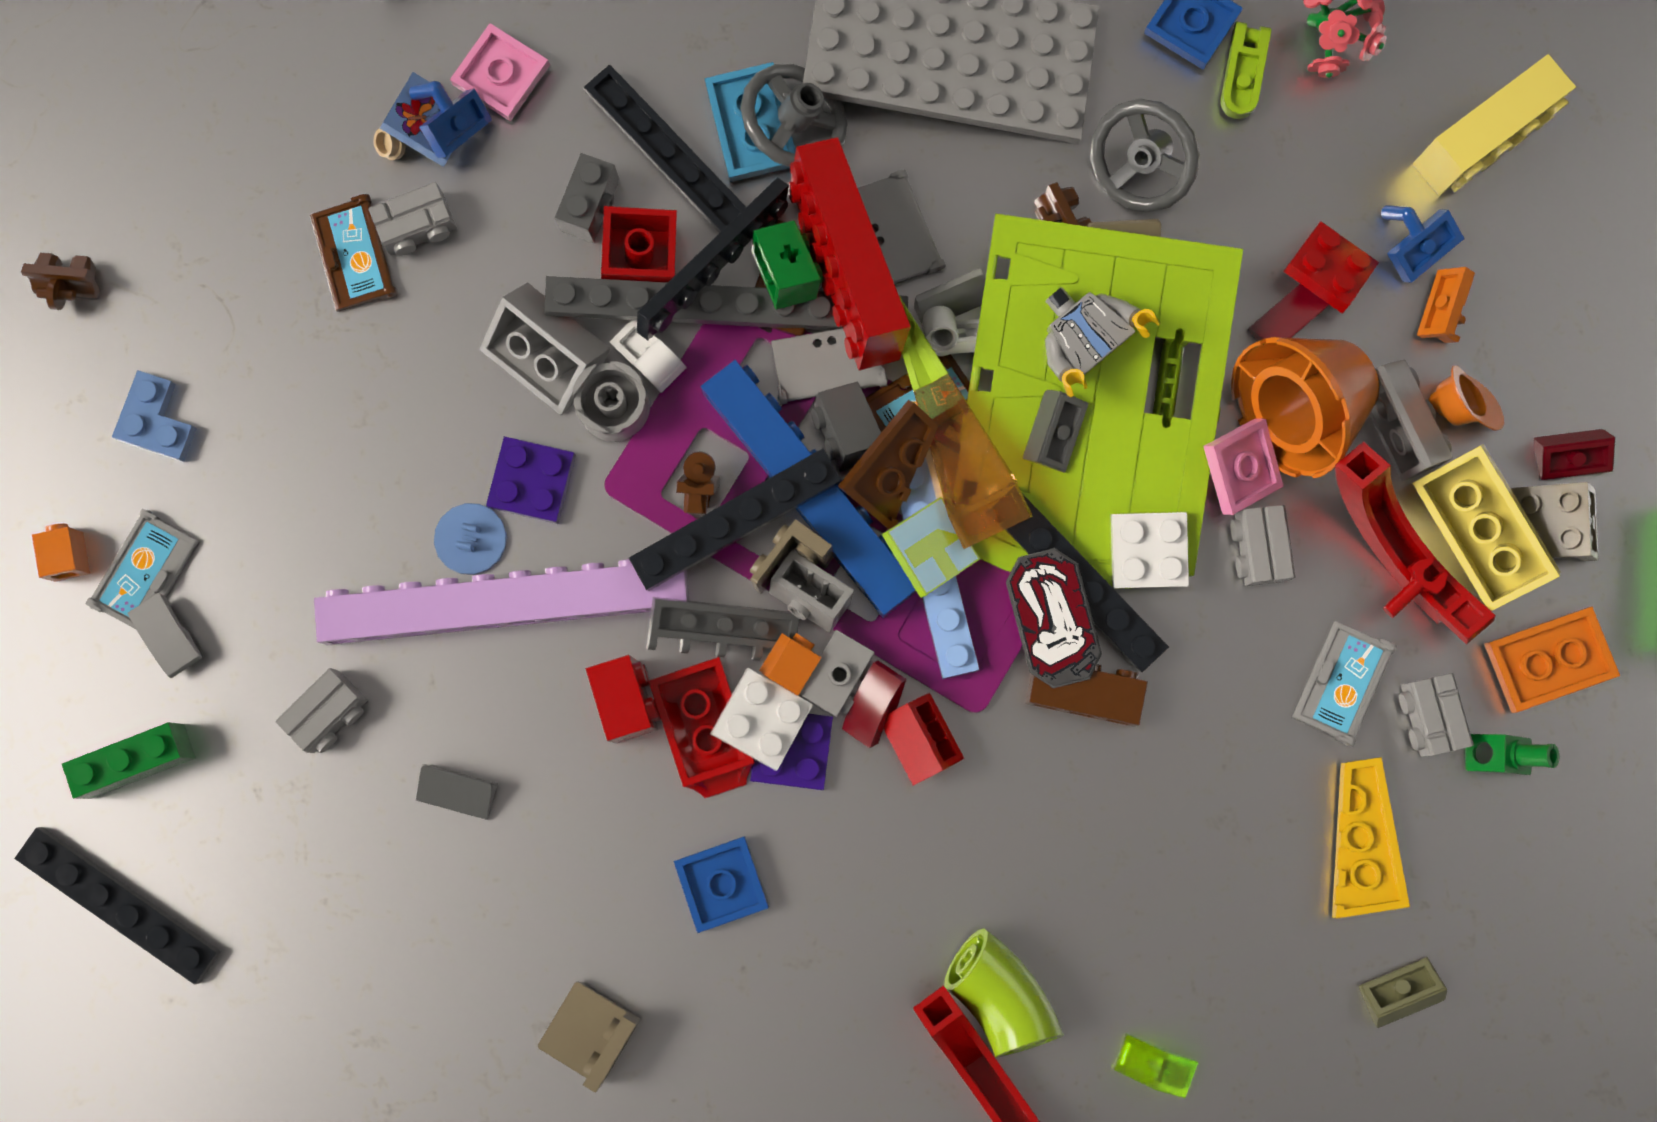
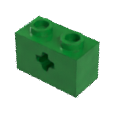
(786, 264)

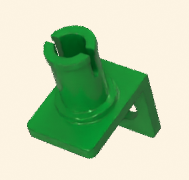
(1511, 754)

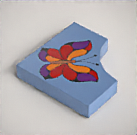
(407, 117)

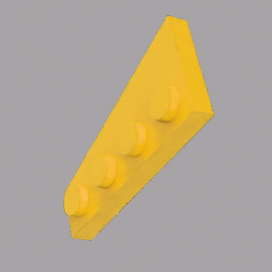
(1367, 849)

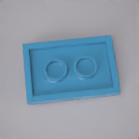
(739, 151)

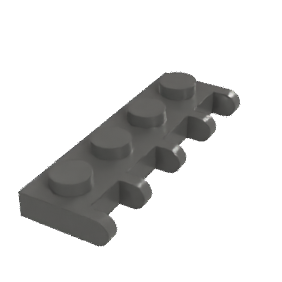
(718, 624)

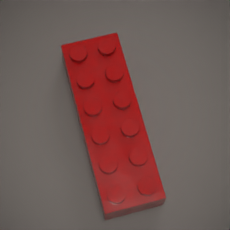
(848, 254)

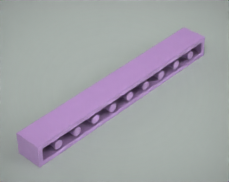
(487, 602)

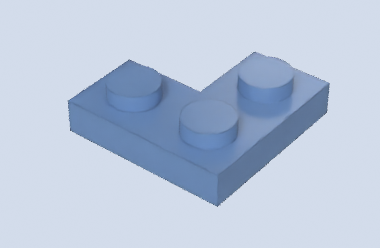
(144, 422)

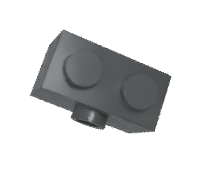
(586, 195)
(845, 423)

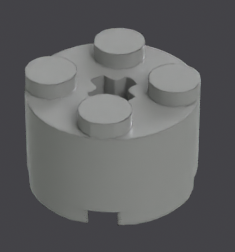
(611, 381)

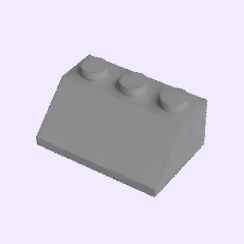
(541, 349)
(1408, 422)

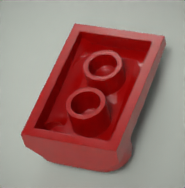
(689, 709)

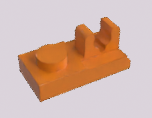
(1446, 304)

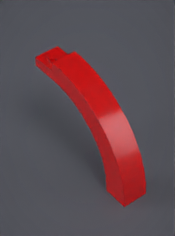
(1373, 505)
(972, 1058)

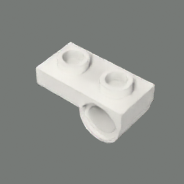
(955, 336)
(649, 357)

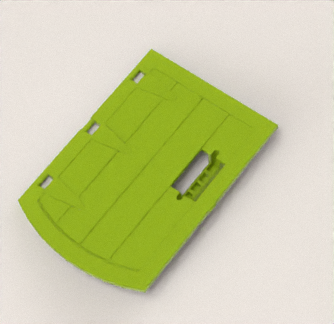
(1121, 455)

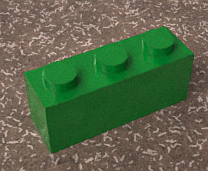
(128, 761)

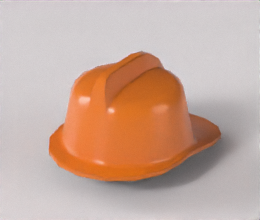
(1466, 401)

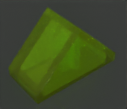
(1155, 1066)

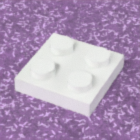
(1149, 550)
(761, 719)

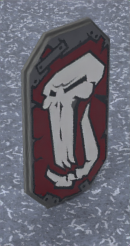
(1053, 618)

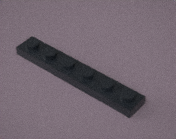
(664, 148)
(707, 264)
(735, 519)
(1107, 607)
(117, 905)

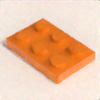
(1552, 659)

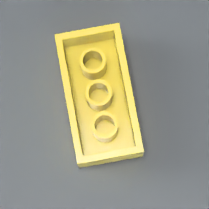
(1495, 126)
(1486, 528)

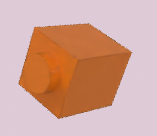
(60, 553)
(791, 662)

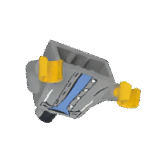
(1089, 332)

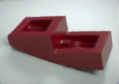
(873, 702)

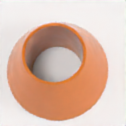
(1311, 398)

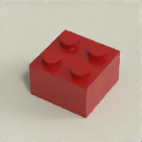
(638, 244)
(623, 698)

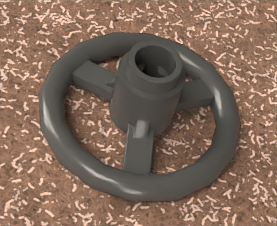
(796, 113)
(1147, 153)

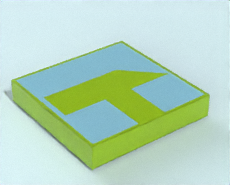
(929, 548)

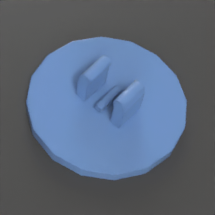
(470, 539)

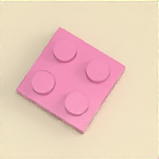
(500, 71)
(1243, 466)

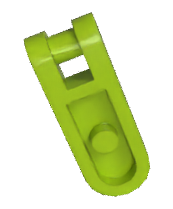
(1244, 70)

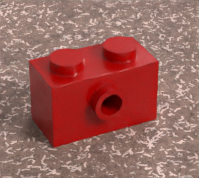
(909, 734)

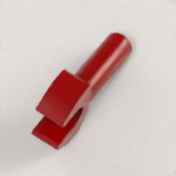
(1415, 586)

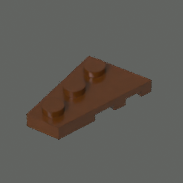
(887, 468)

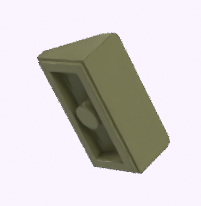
(1403, 992)

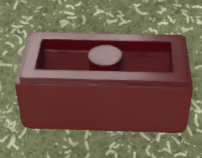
(1289, 315)
(1574, 454)

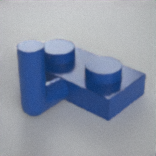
(456, 119)
(1425, 242)

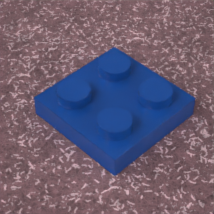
(1193, 27)
(721, 884)

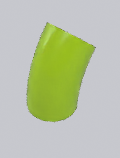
(1001, 995)

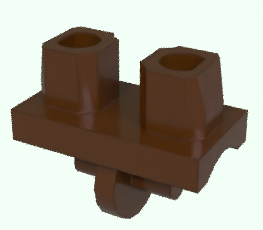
(1057, 205)
(60, 283)
(698, 482)

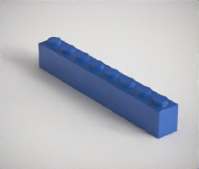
(829, 515)

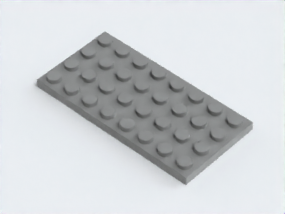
(960, 60)

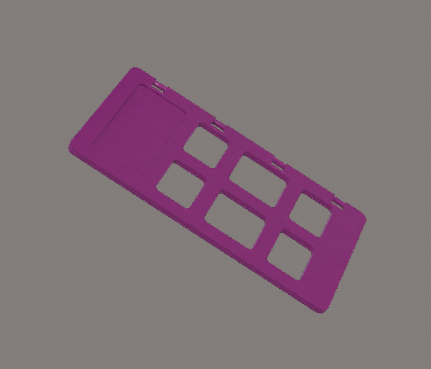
(900, 637)

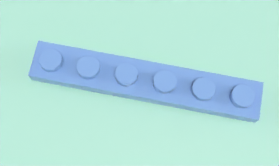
(944, 604)

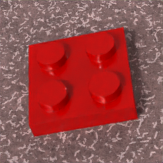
(1331, 267)

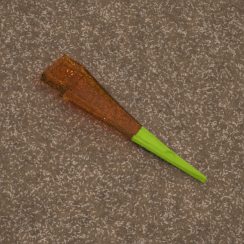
(972, 474)

